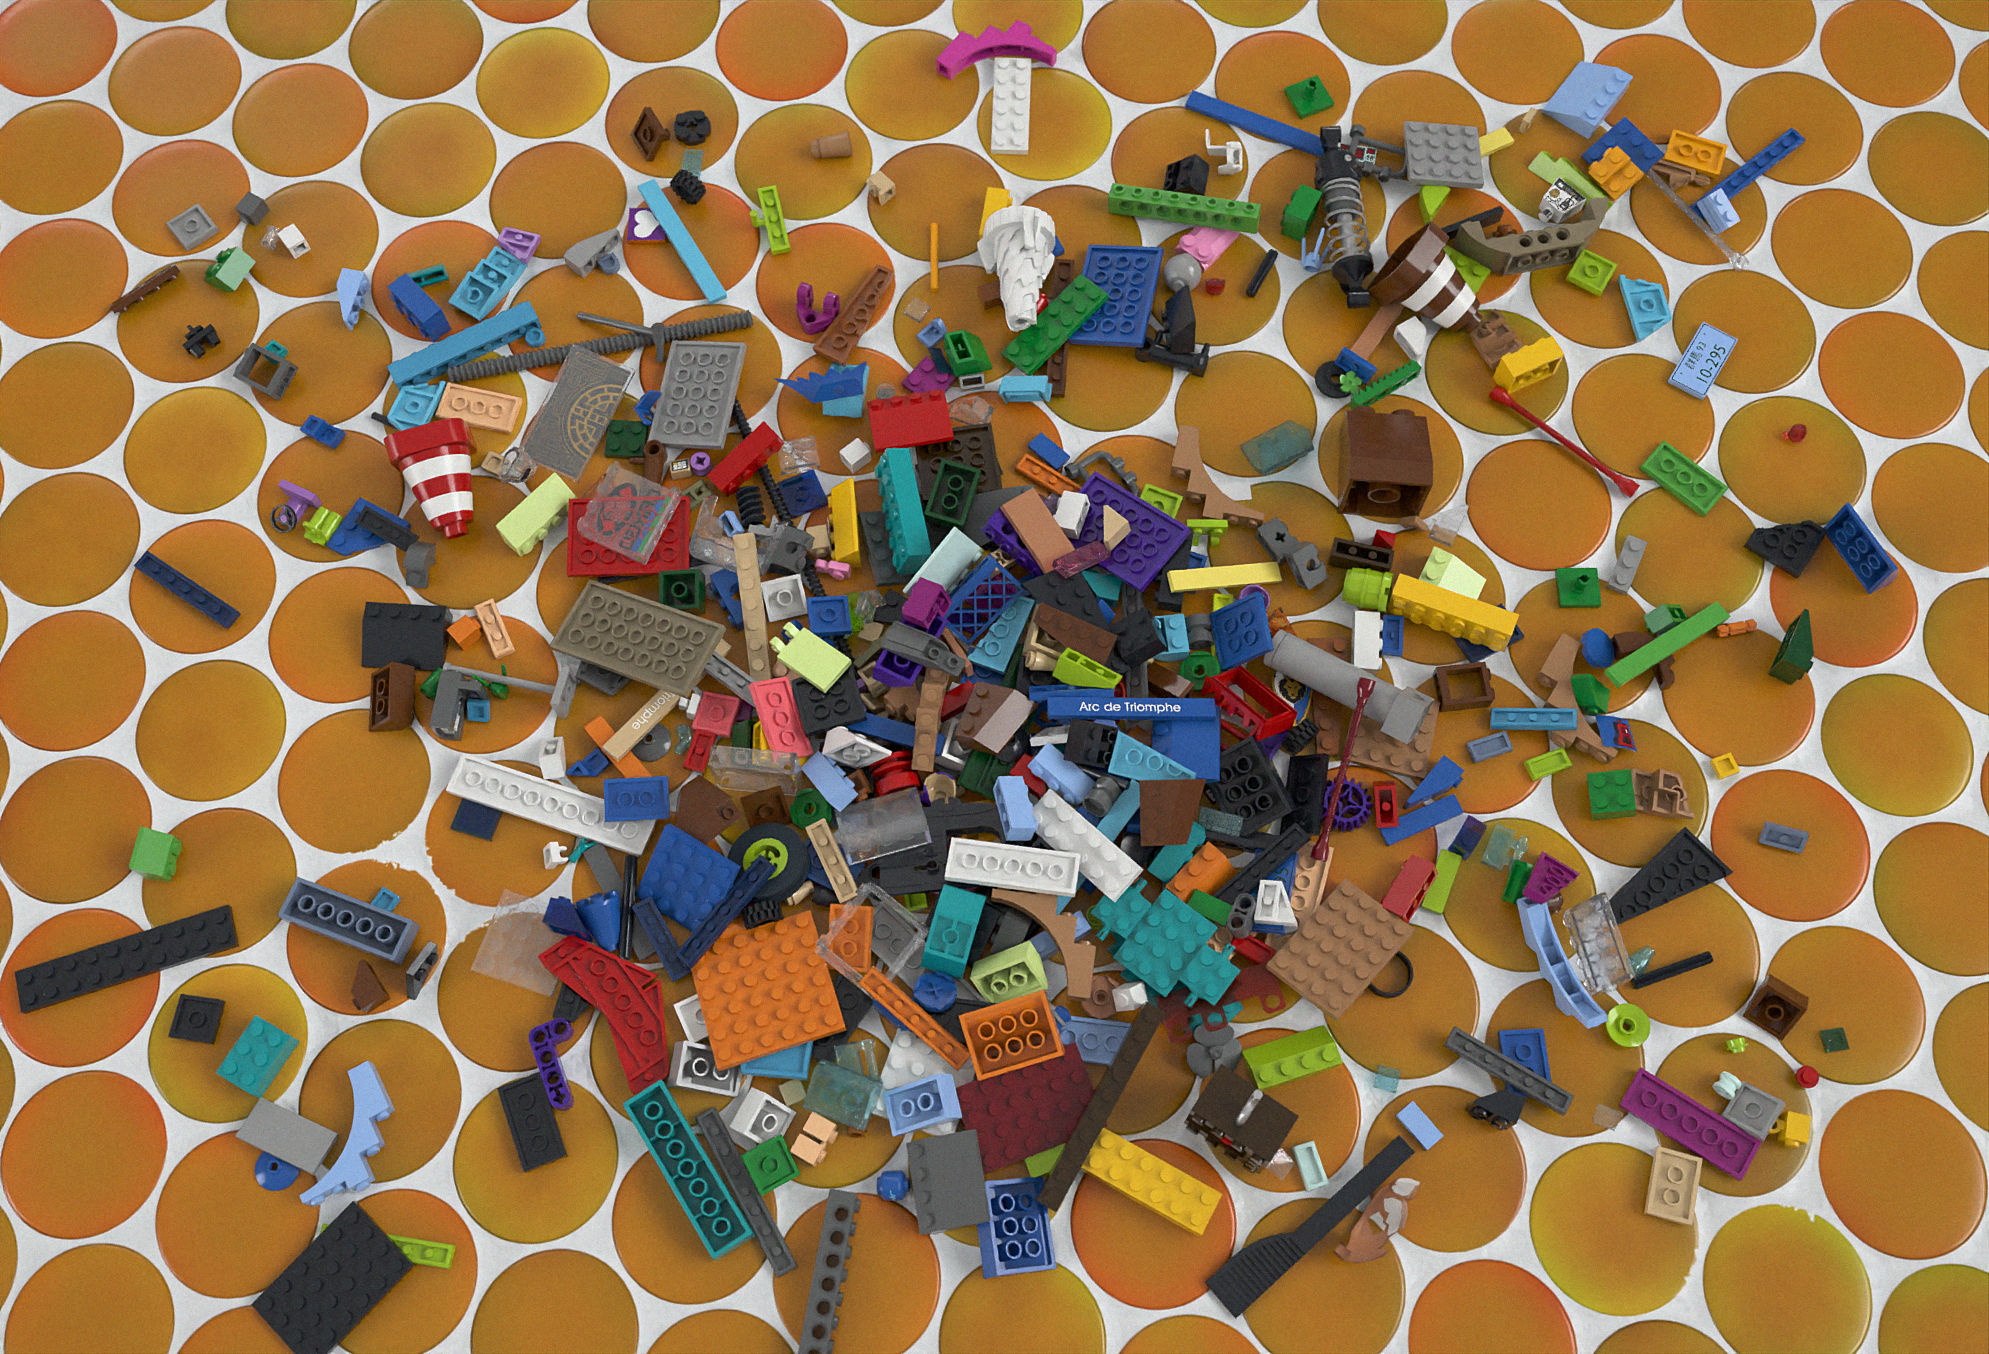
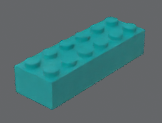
(902, 510)

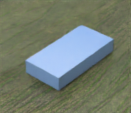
(1419, 1126)

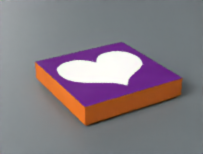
(644, 227)

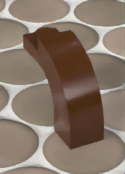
(1629, 642)

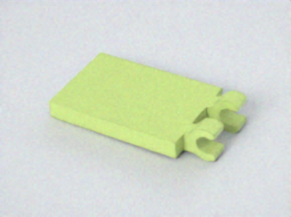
(811, 657)

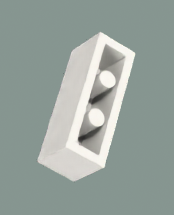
(1366, 641)

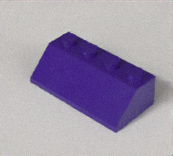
(899, 671)

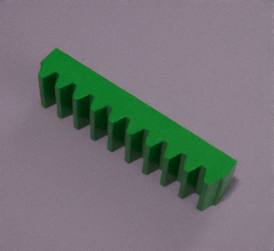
(1386, 385)

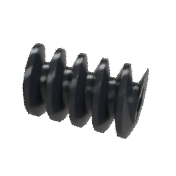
(750, 506)

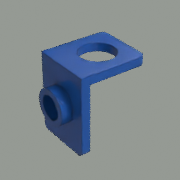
(645, 404)

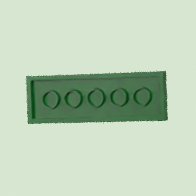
(1055, 325)

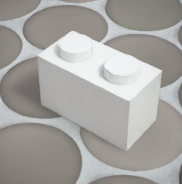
(1072, 513)

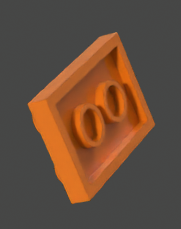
(855, 939)

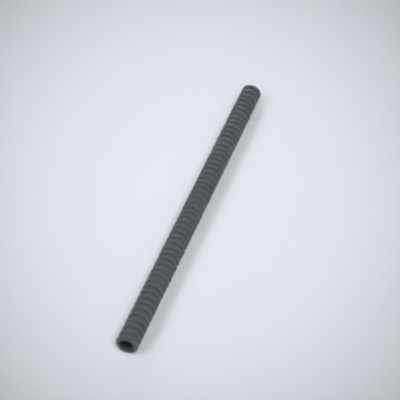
(598, 346)

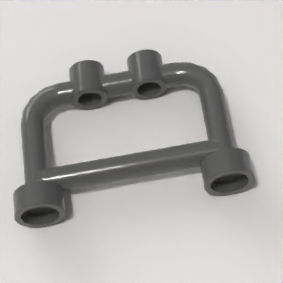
(1384, 173)
(1116, 465)

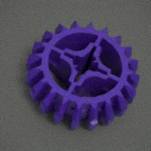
(1351, 806)

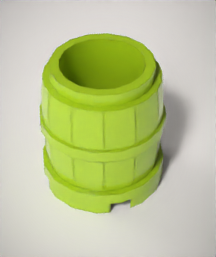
(1367, 588)

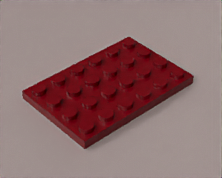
(1026, 1108)

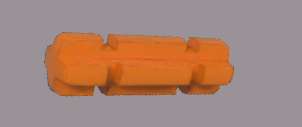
(1736, 628)

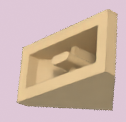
(1114, 527)

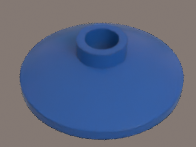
(278, 1179)

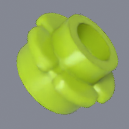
(1736, 1045)

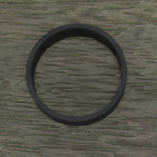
(1391, 995)

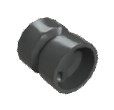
(1197, 629)
(1101, 796)

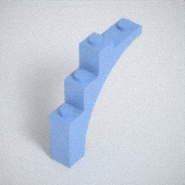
(1554, 966)
(352, 1167)

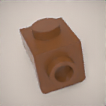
(861, 786)

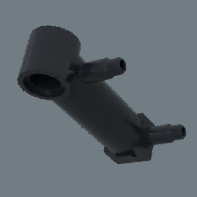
(1162, 354)

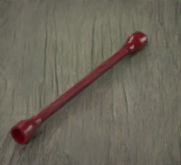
(1364, 690)

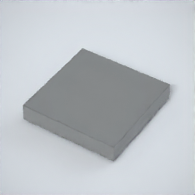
(192, 227)
(1753, 1110)

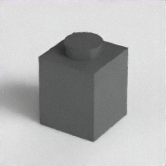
(251, 209)

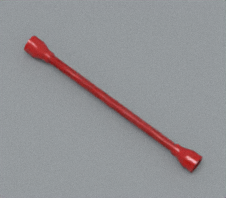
(1626, 485)

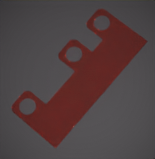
(1248, 983)

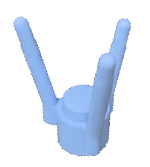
(1312, 261)

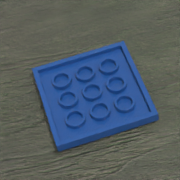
(686, 878)

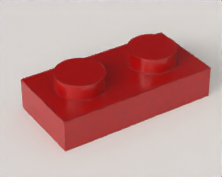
(699, 751)

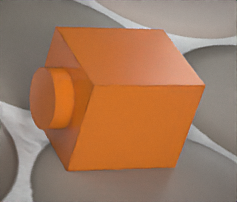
(465, 631)

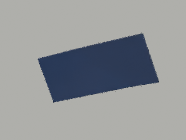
(939, 360)

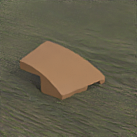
(1495, 339)
(1660, 794)

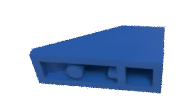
(1437, 782)

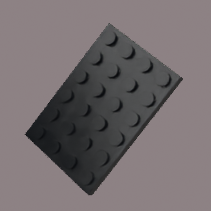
(333, 1283)

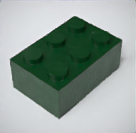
(952, 495)

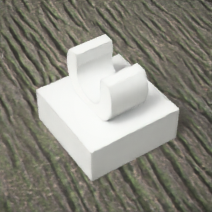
(690, 705)
(552, 855)

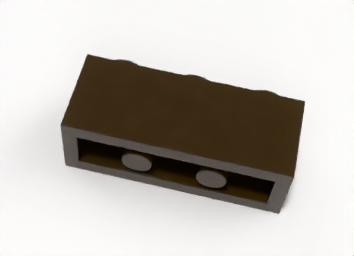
(1353, 554)

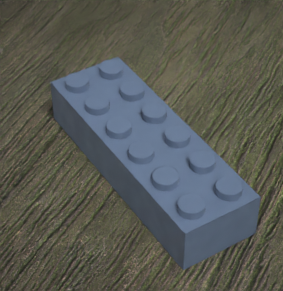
(349, 921)

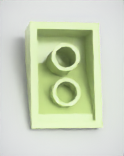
(1452, 574)

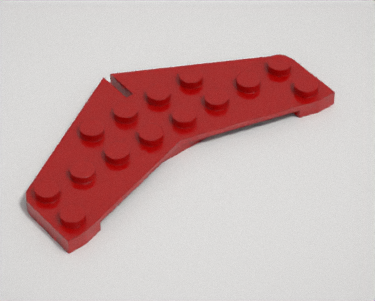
(617, 992)

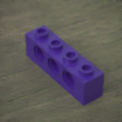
(1009, 543)

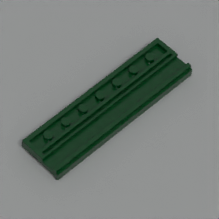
(984, 768)

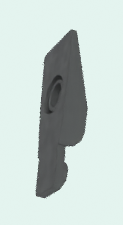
(922, 649)

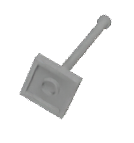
(562, 692)

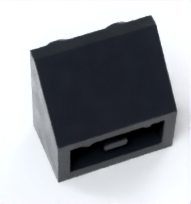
(1187, 176)
(1090, 743)
(1499, 1109)

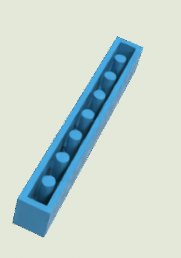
(464, 346)

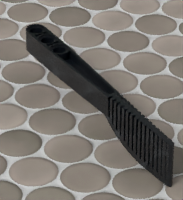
(1266, 1260)

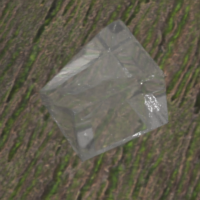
(1281, 1164)

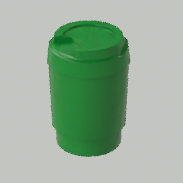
(430, 685)

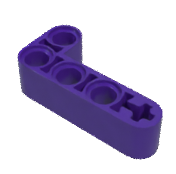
(555, 1065)

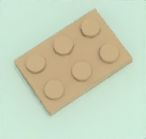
(1673, 1186)

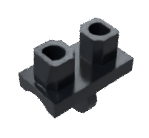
(197, 337)

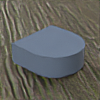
(609, 264)

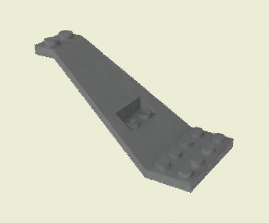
(877, 537)

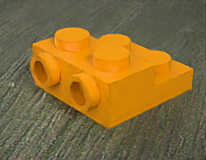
(1614, 173)

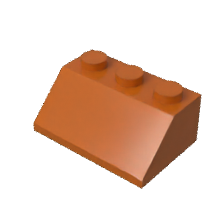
(1204, 872)

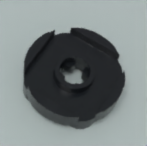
(688, 119)

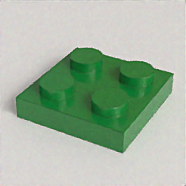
(770, 1164)

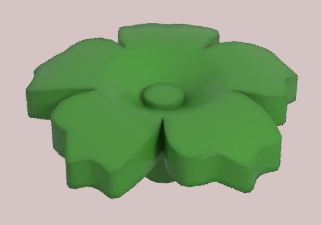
(1350, 382)

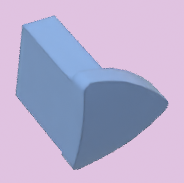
(933, 333)

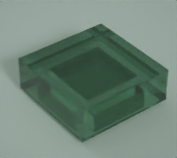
(1834, 1040)

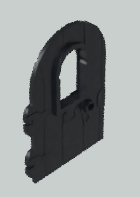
(943, 820)

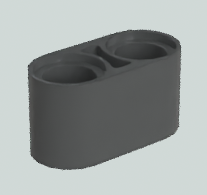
(1241, 915)

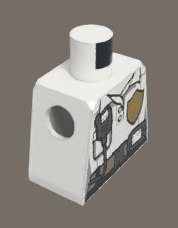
(1560, 202)

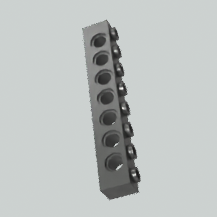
(836, 1201)

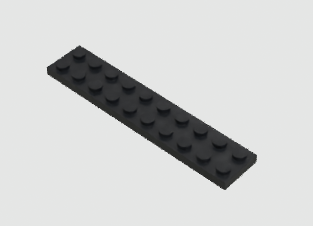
(126, 959)

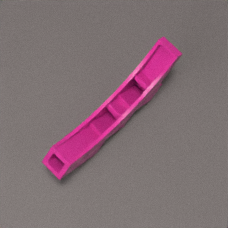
(992, 43)

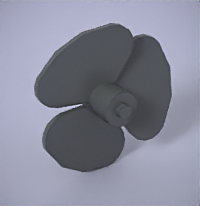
(1217, 1048)

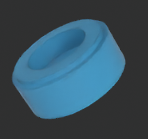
(535, 337)

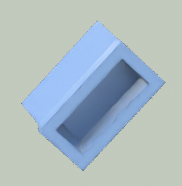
(729, 516)

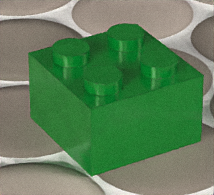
(1300, 212)
(1611, 794)

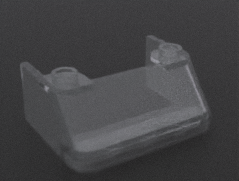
(719, 550)

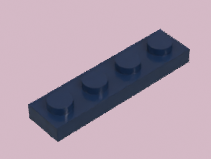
(660, 938)

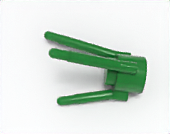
(498, 689)

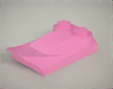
(1206, 244)

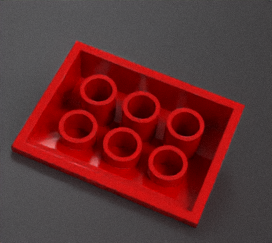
(910, 420)

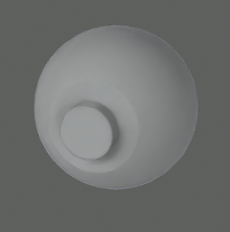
(1182, 271)

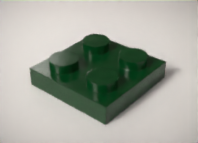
(626, 439)

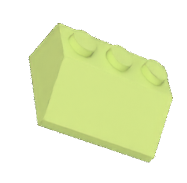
(1010, 974)

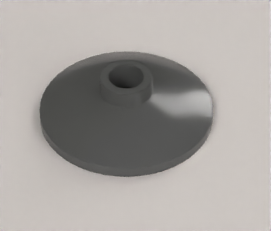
(656, 748)

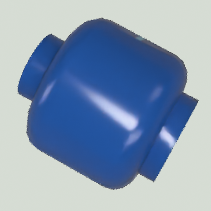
(893, 1185)

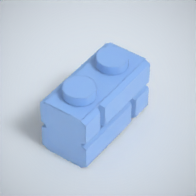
(1718, 211)

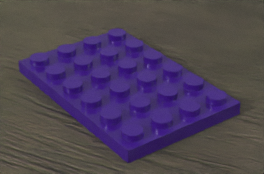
(1148, 544)

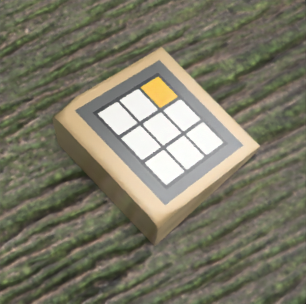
(680, 468)

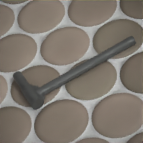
(656, 330)

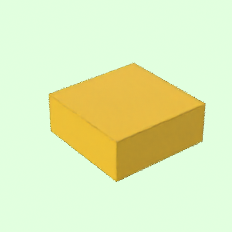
(1724, 766)

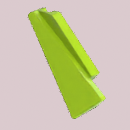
(1550, 169)

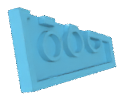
(1001, 641)
(1141, 762)

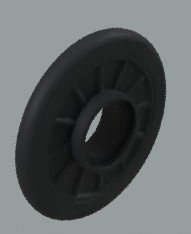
(1324, 382)

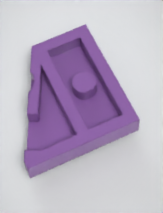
(519, 243)

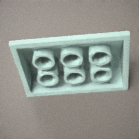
(949, 562)

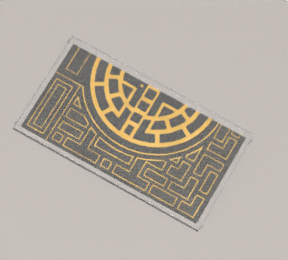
(576, 412)

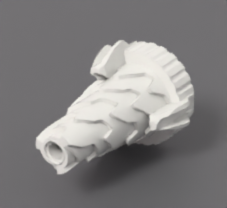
(1020, 247)

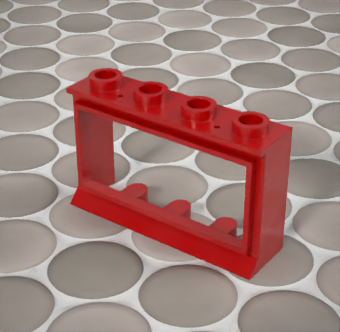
(1283, 713)

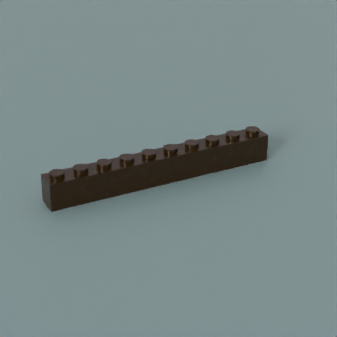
(1100, 1106)

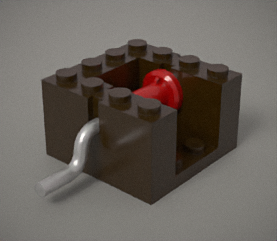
(1240, 1120)

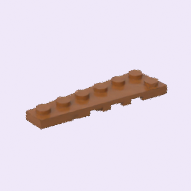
(848, 327)
(1327, 711)

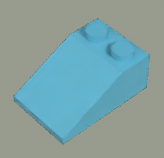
(847, 406)

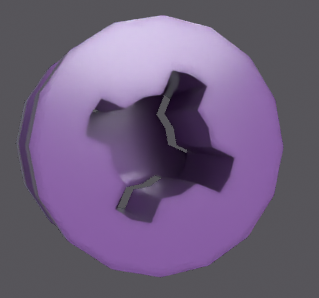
(699, 468)

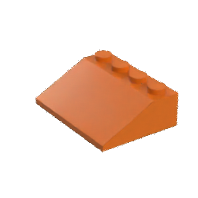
(1011, 1035)

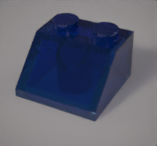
(564, 919)

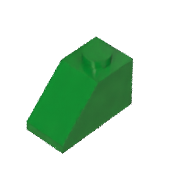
(1664, 618)
(1590, 694)

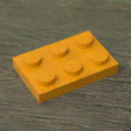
(1695, 153)

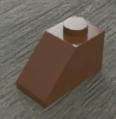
(368, 989)

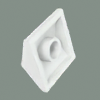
(784, 597)

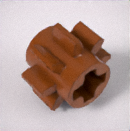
(1504, 230)

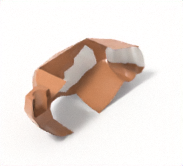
(1393, 1204)

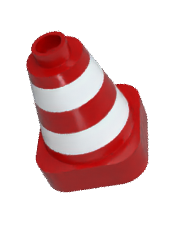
(438, 471)

